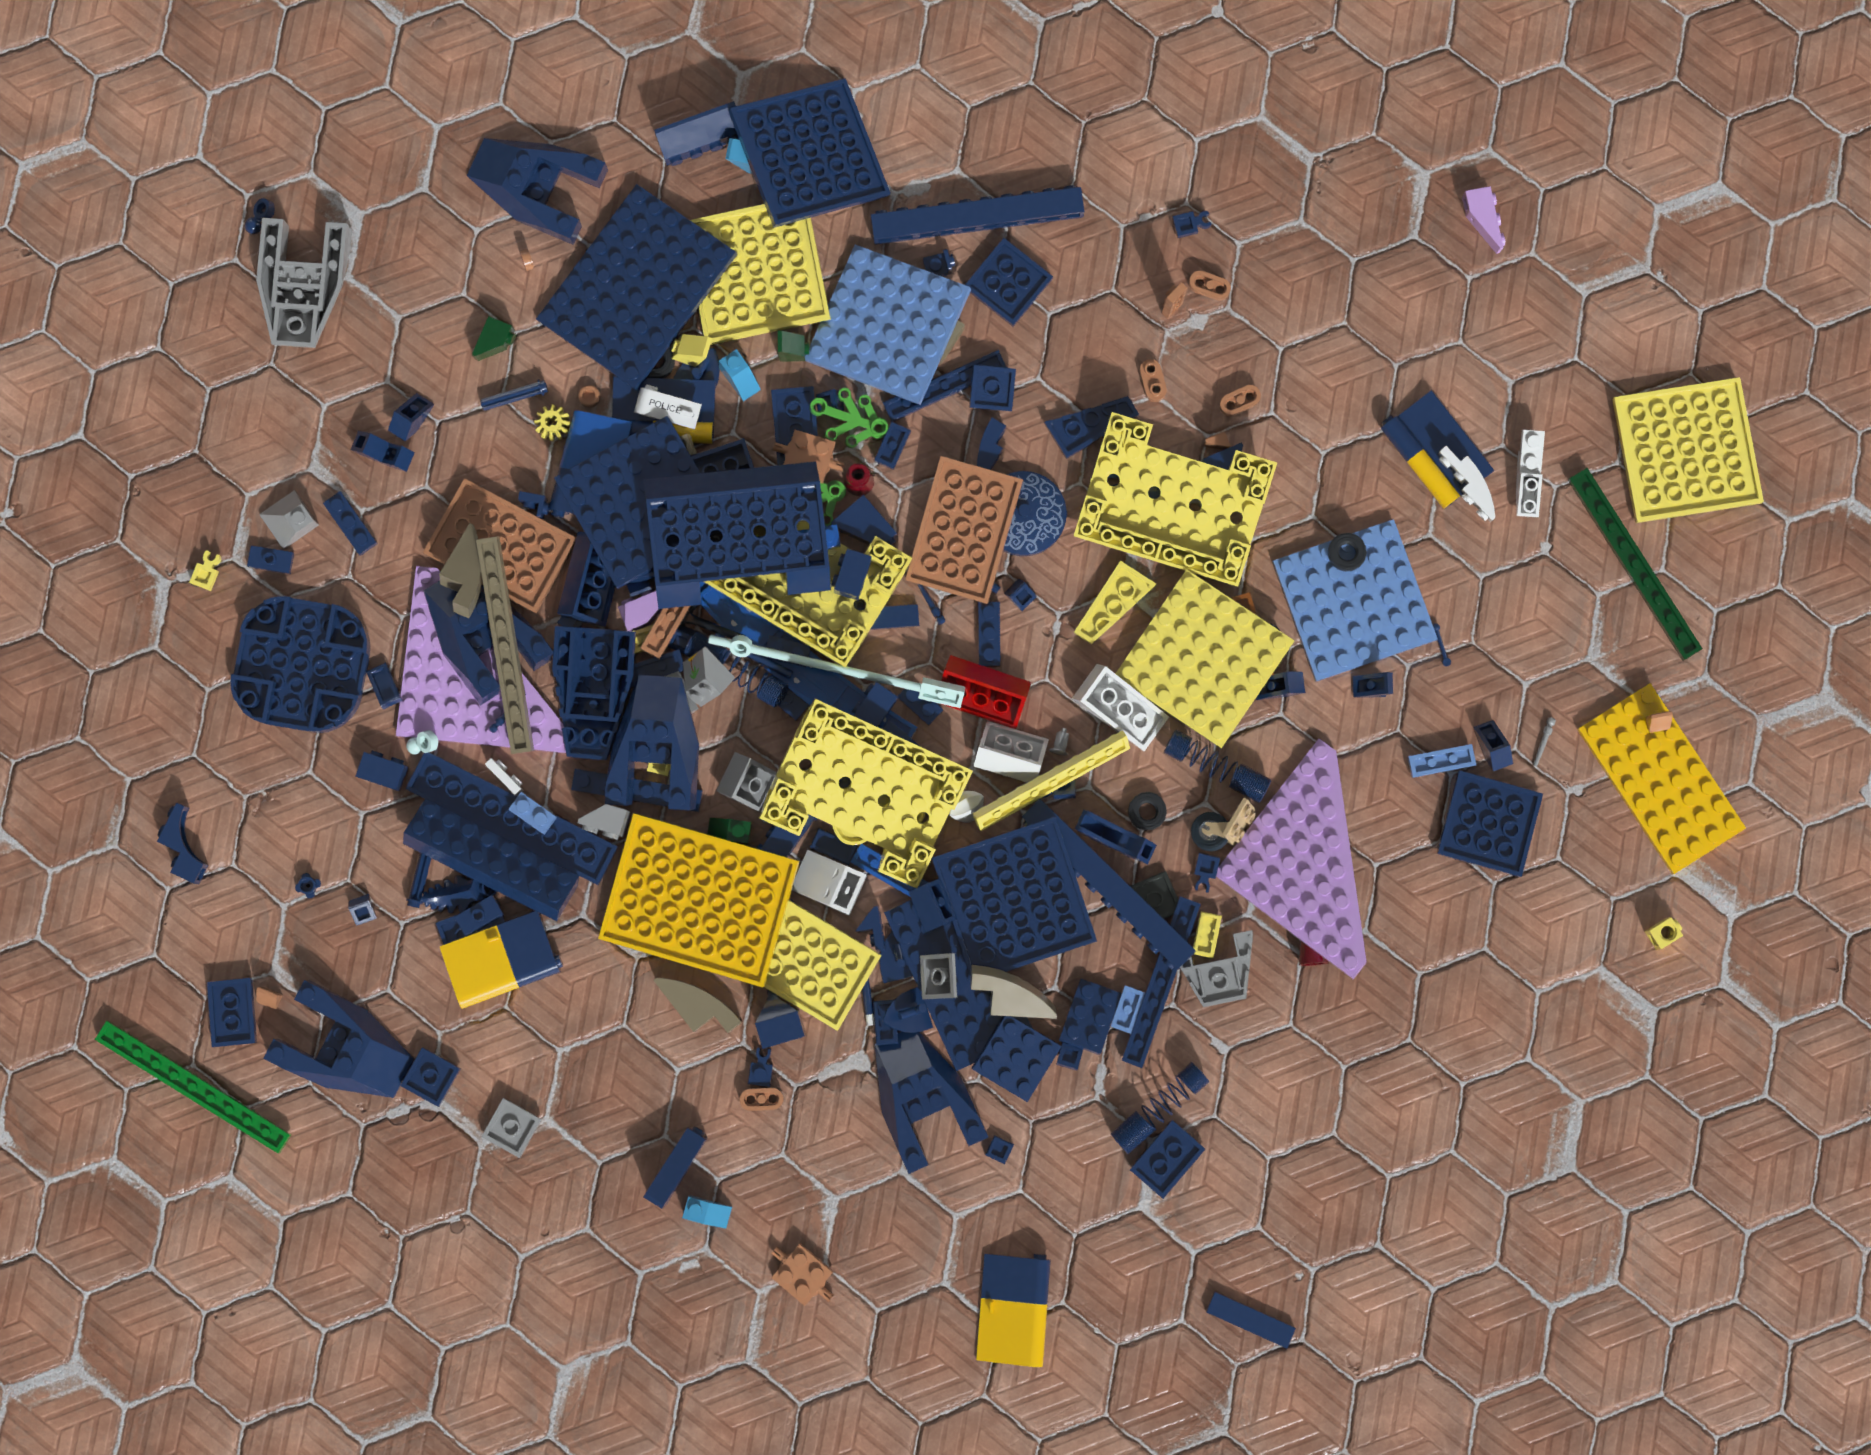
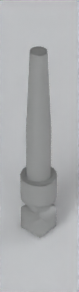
(1547, 731)

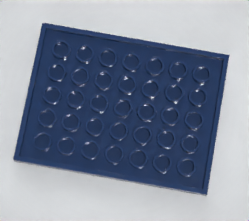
(636, 286)

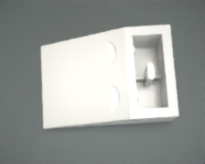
(828, 882)

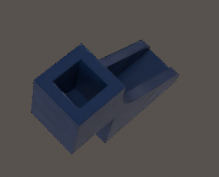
(1115, 837)

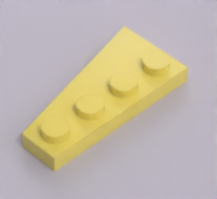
(1115, 599)

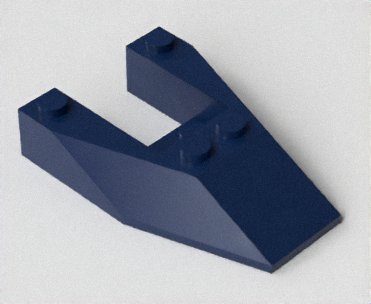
(523, 177)
(468, 638)
(655, 730)
(356, 1053)
(915, 1085)

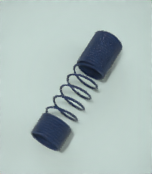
(773, 688)
(1244, 779)
(1136, 1128)

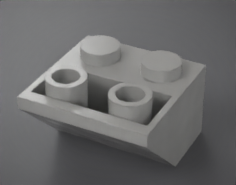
(607, 819)

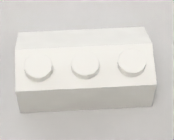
(1010, 752)

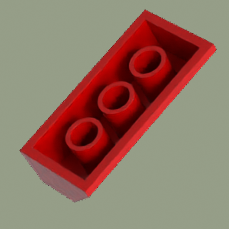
(988, 691)

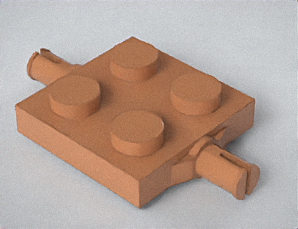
(810, 448)
(802, 1274)

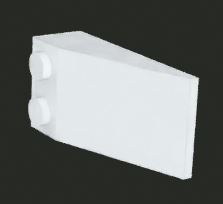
(1120, 706)

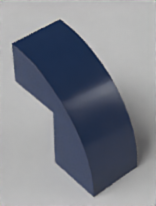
(382, 451)

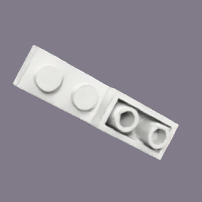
(1529, 473)
(1476, 489)

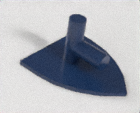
(706, 370)
(892, 961)
(908, 1013)

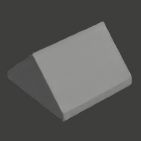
(938, 976)

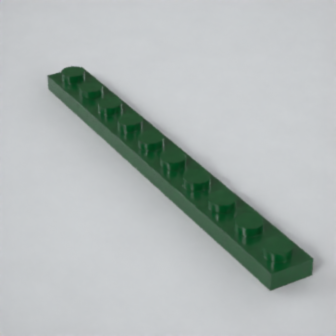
(1635, 564)

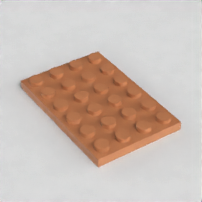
(964, 529)
(530, 546)

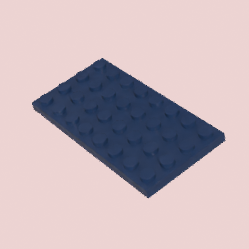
(960, 1021)

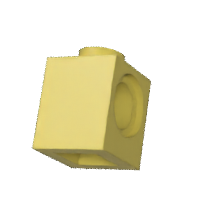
(1655, 936)

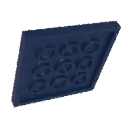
(1489, 823)

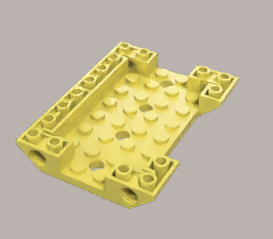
(1166, 526)
(822, 618)
(876, 765)

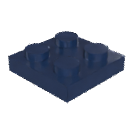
(992, 388)
(430, 1077)

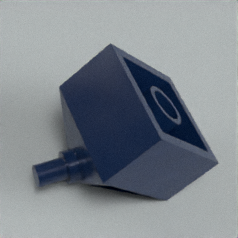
(778, 1022)

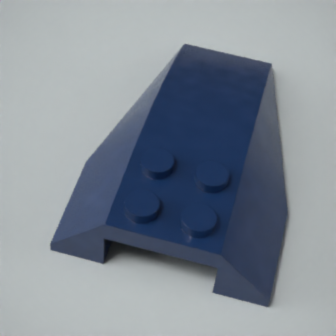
(592, 686)

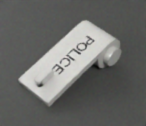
(658, 405)

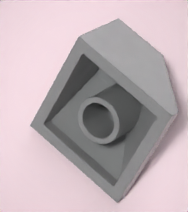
(289, 519)

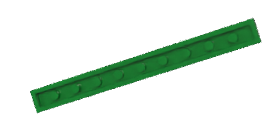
(193, 1087)

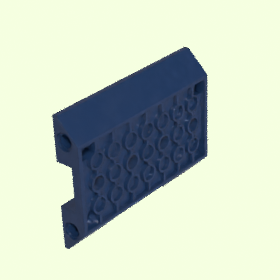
(735, 505)

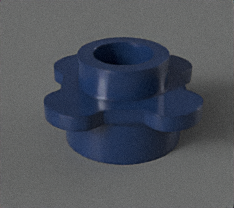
(307, 879)

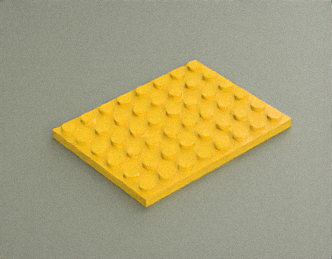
(698, 900)

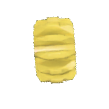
(552, 415)

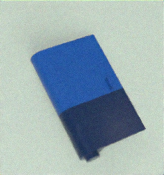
(586, 437)

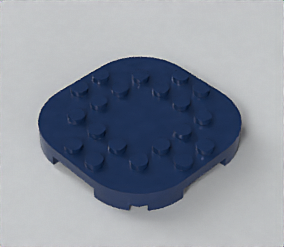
(300, 664)

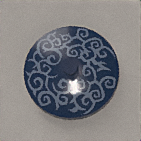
(1037, 516)

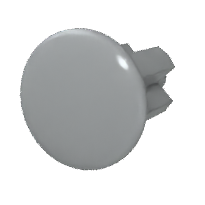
(1060, 743)

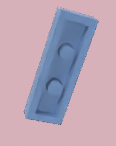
(1441, 761)

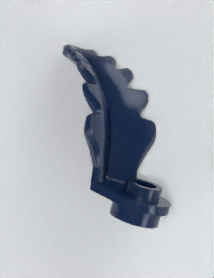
(455, 894)

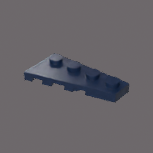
(1084, 428)

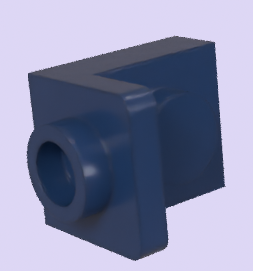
(939, 264)
(532, 500)

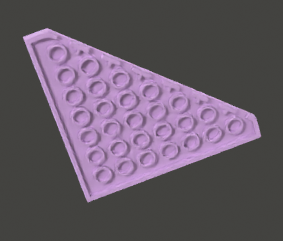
(440, 700)
(1300, 863)

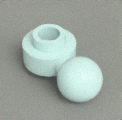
(425, 742)

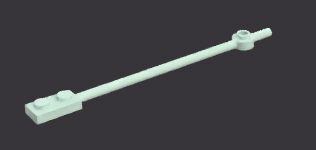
(929, 690)

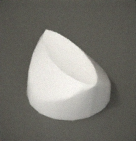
(968, 804)

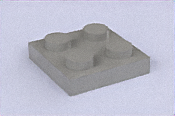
(511, 1127)

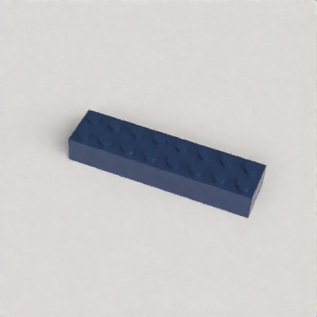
(490, 859)

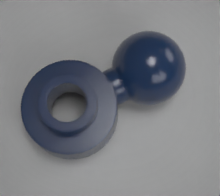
(262, 209)

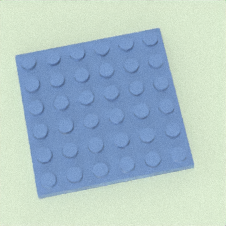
(888, 324)
(1355, 613)

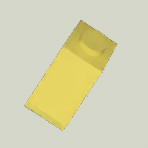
(690, 349)

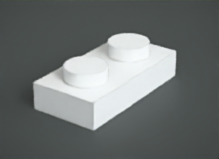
(499, 770)

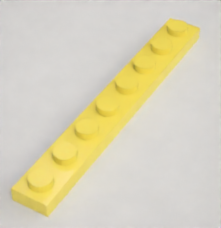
(1051, 780)

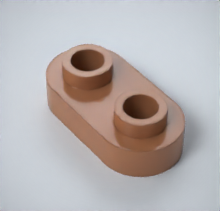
(1209, 286)
(1152, 380)
(1239, 400)
(761, 1099)

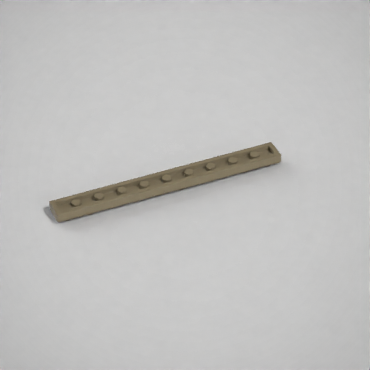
(505, 645)

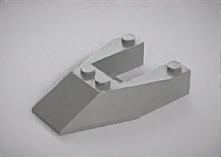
(299, 294)

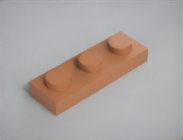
(1174, 299)
(663, 630)

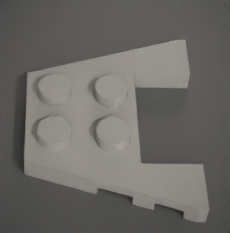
(1222, 979)

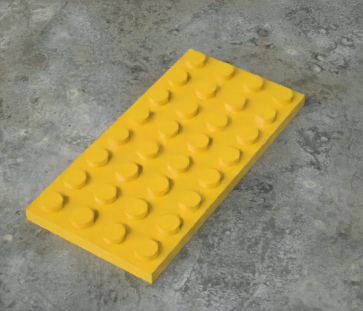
(1661, 780)

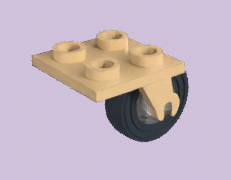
(1212, 831)

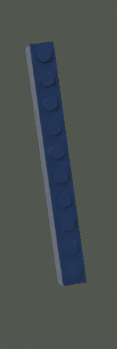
(977, 215)
(872, 710)
(1117, 893)

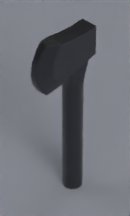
(690, 618)

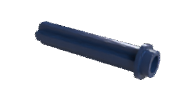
(514, 395)
(419, 881)

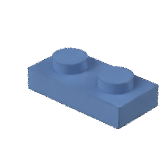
(532, 813)
(1127, 1009)

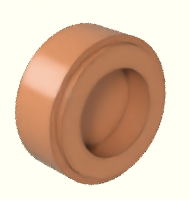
(526, 259)
(589, 396)

